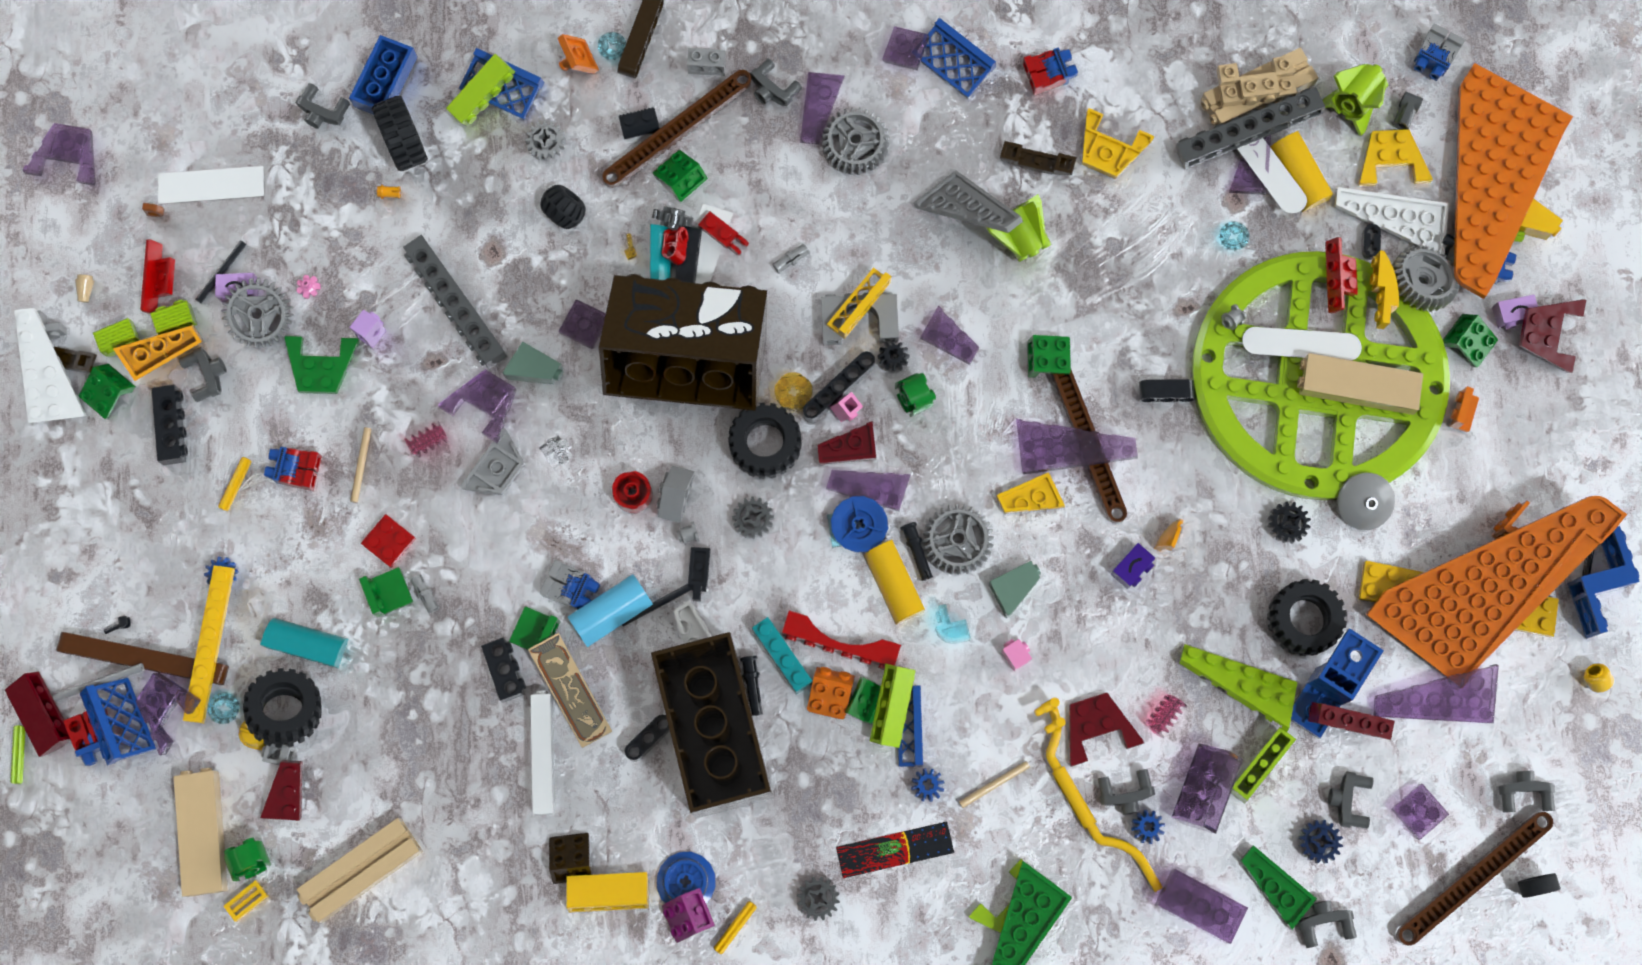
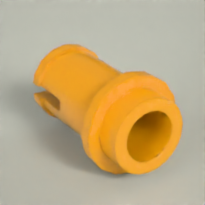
(387, 191)

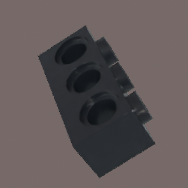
(495, 663)

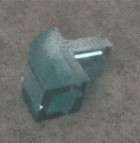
(951, 632)

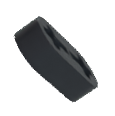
(1375, 241)

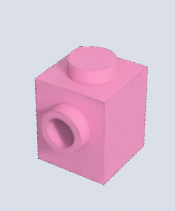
(846, 407)
(1016, 653)

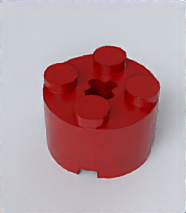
(632, 481)

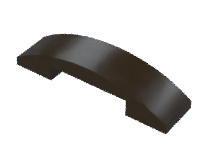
(1037, 161)
(76, 361)

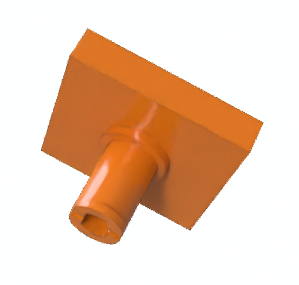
(577, 55)

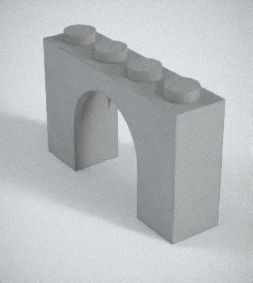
(884, 309)

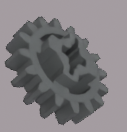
(672, 217)
(746, 521)
(811, 910)

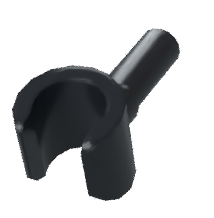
(1449, 242)
(123, 623)

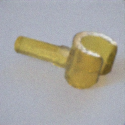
(630, 252)

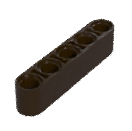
(640, 37)

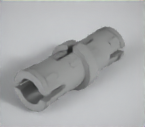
(790, 258)
(424, 594)

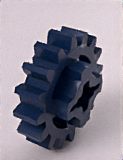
(1319, 850)

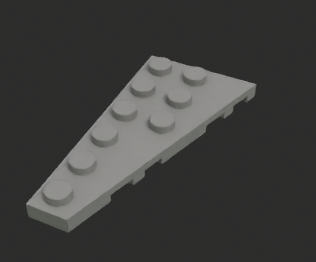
(968, 202)

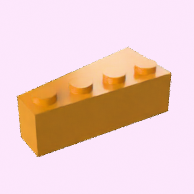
(152, 352)

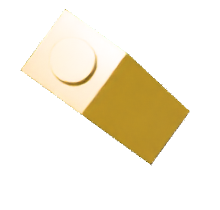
(1540, 222)

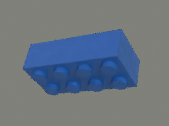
(383, 73)

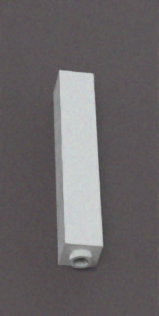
(542, 754)

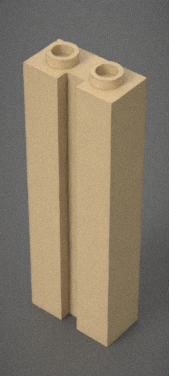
(1304, 78)
(1360, 383)
(200, 832)
(359, 871)

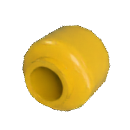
(1598, 677)

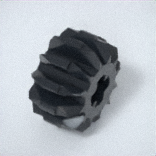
(894, 363)

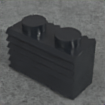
(639, 123)

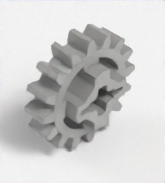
(552, 144)

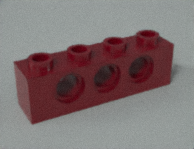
(1351, 720)

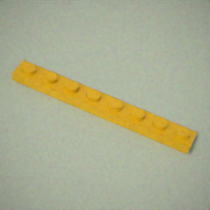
(210, 640)

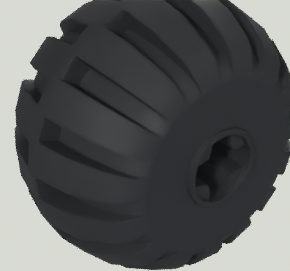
(562, 206)

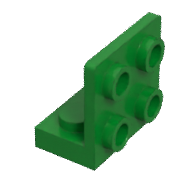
(681, 175)
(1471, 338)
(1048, 355)
(104, 389)
(386, 592)
(533, 628)

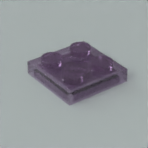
(905, 48)
(583, 324)
(1420, 811)

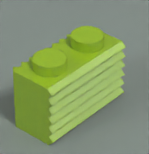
(173, 317)
(115, 335)

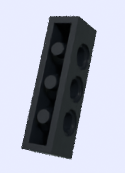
(161, 398)

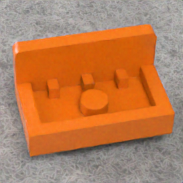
(1465, 409)

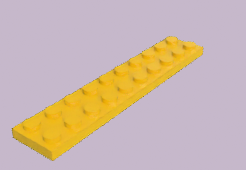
(1380, 577)

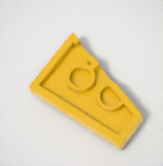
(1031, 496)

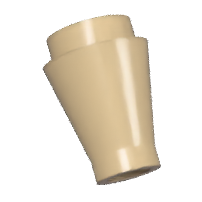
(84, 287)

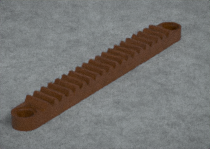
(677, 129)
(1080, 418)
(1474, 878)

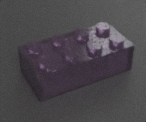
(1207, 788)
(1201, 906)

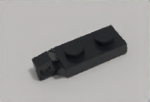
(699, 571)

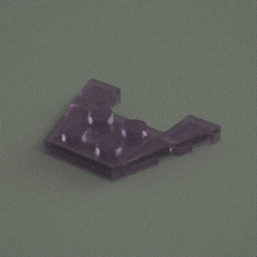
(66, 145)
(487, 394)
(158, 702)

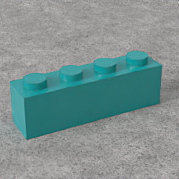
(782, 655)

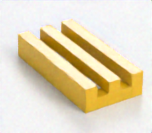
(260, 890)

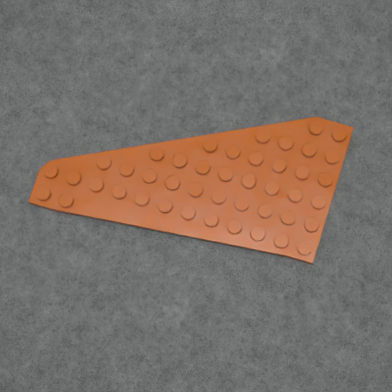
(1501, 159)
(1477, 600)

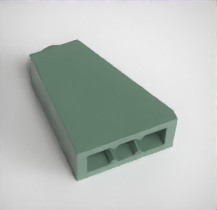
(533, 366)
(1014, 586)

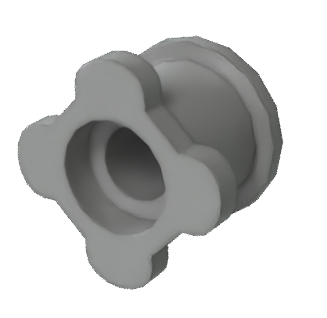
(1233, 318)
(688, 533)

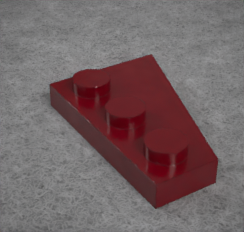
(849, 447)
(286, 793)

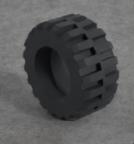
(399, 133)
(766, 465)
(1327, 603)
(275, 685)

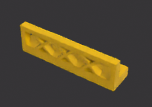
(862, 305)

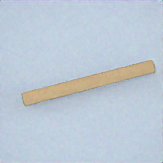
(360, 465)
(994, 784)

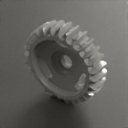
(850, 152)
(1434, 269)
(270, 305)
(968, 550)

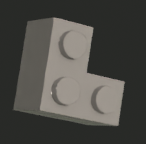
(674, 493)

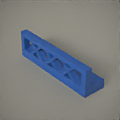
(917, 732)

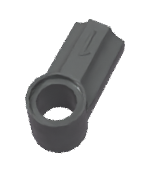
(1408, 108)

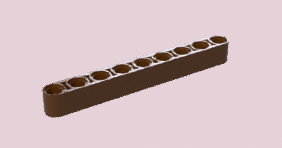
(131, 655)

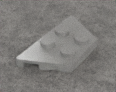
(495, 468)

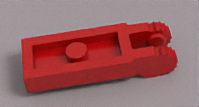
(722, 232)

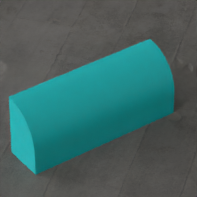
(659, 266)
(304, 642)

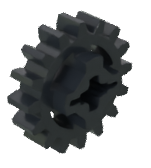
(1292, 529)

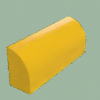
(1302, 167)
(894, 582)
(607, 892)

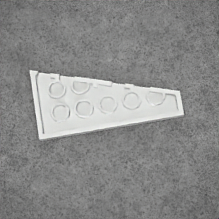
(1408, 218)
(45, 380)

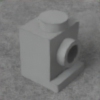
(269, 754)

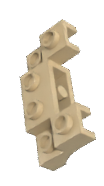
(1257, 87)

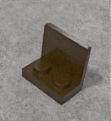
(569, 857)

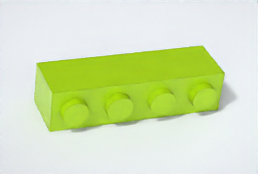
(481, 90)
(892, 705)
(1262, 765)

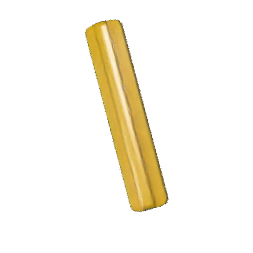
(234, 484)
(735, 927)

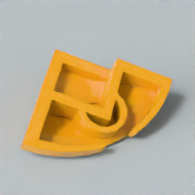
(1169, 536)

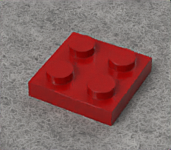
(388, 540)

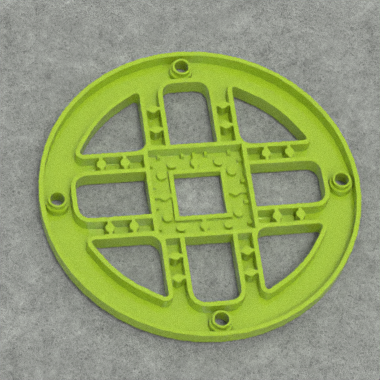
(1280, 469)

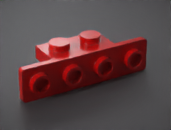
(1341, 275)
(157, 276)

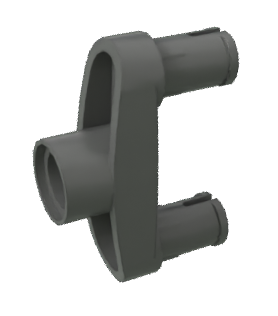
(768, 90)
(316, 114)
(211, 370)
(1527, 783)
(1343, 799)
(1127, 801)
(1325, 914)

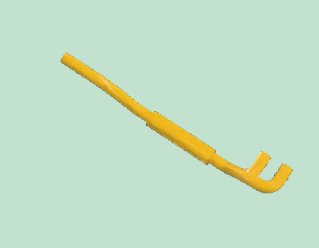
(1075, 798)

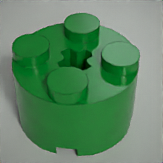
(915, 394)
(246, 859)

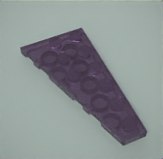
(1063, 447)
(1451, 698)

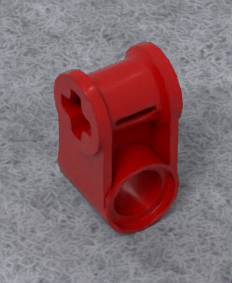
(674, 246)

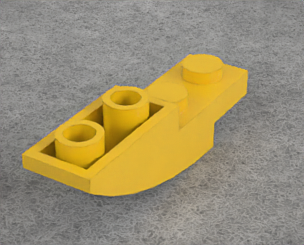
(1385, 284)

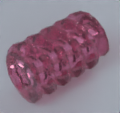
(426, 440)
(1164, 715)

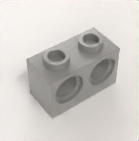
(706, 61)

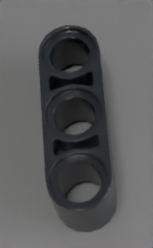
(1167, 390)
(639, 742)

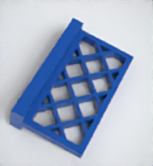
(967, 48)
(520, 76)
(103, 728)

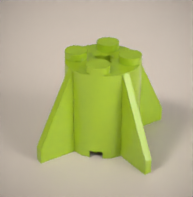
(1358, 93)
(1029, 235)

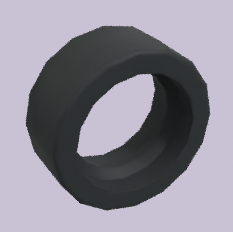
(1539, 885)

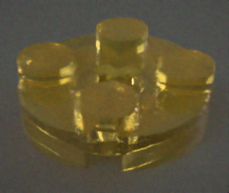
(784, 385)

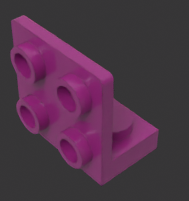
(687, 915)

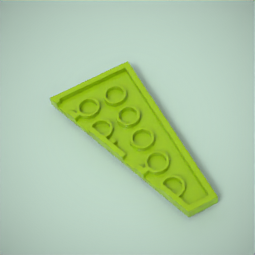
(1248, 685)

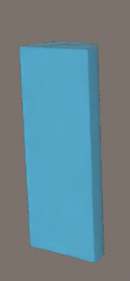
(610, 610)

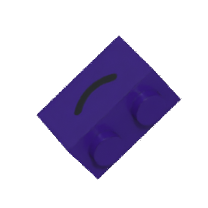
(1133, 566)

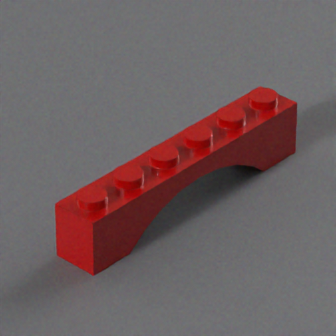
(801, 628)

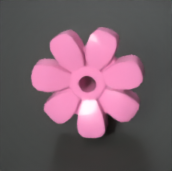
(308, 286)

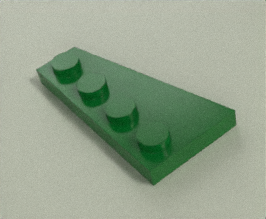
(1281, 889)

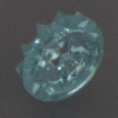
(613, 38)
(1235, 228)
(220, 700)

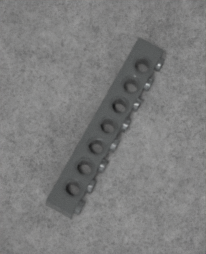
(1279, 122)
(420, 248)

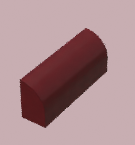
(38, 713)

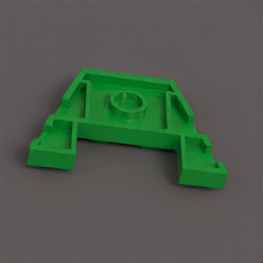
(319, 373)

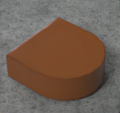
(153, 210)

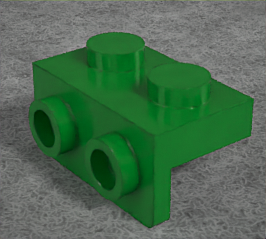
(864, 701)

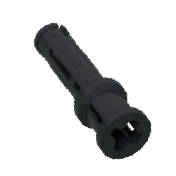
(914, 543)
(751, 676)

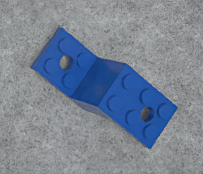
(1619, 576)
(1336, 680)

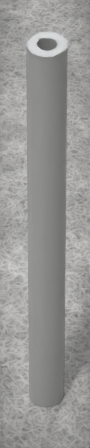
(102, 680)

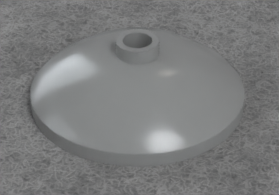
(1354, 500)

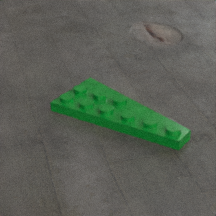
(1030, 916)

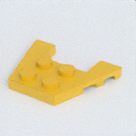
(1393, 149)
(1106, 153)

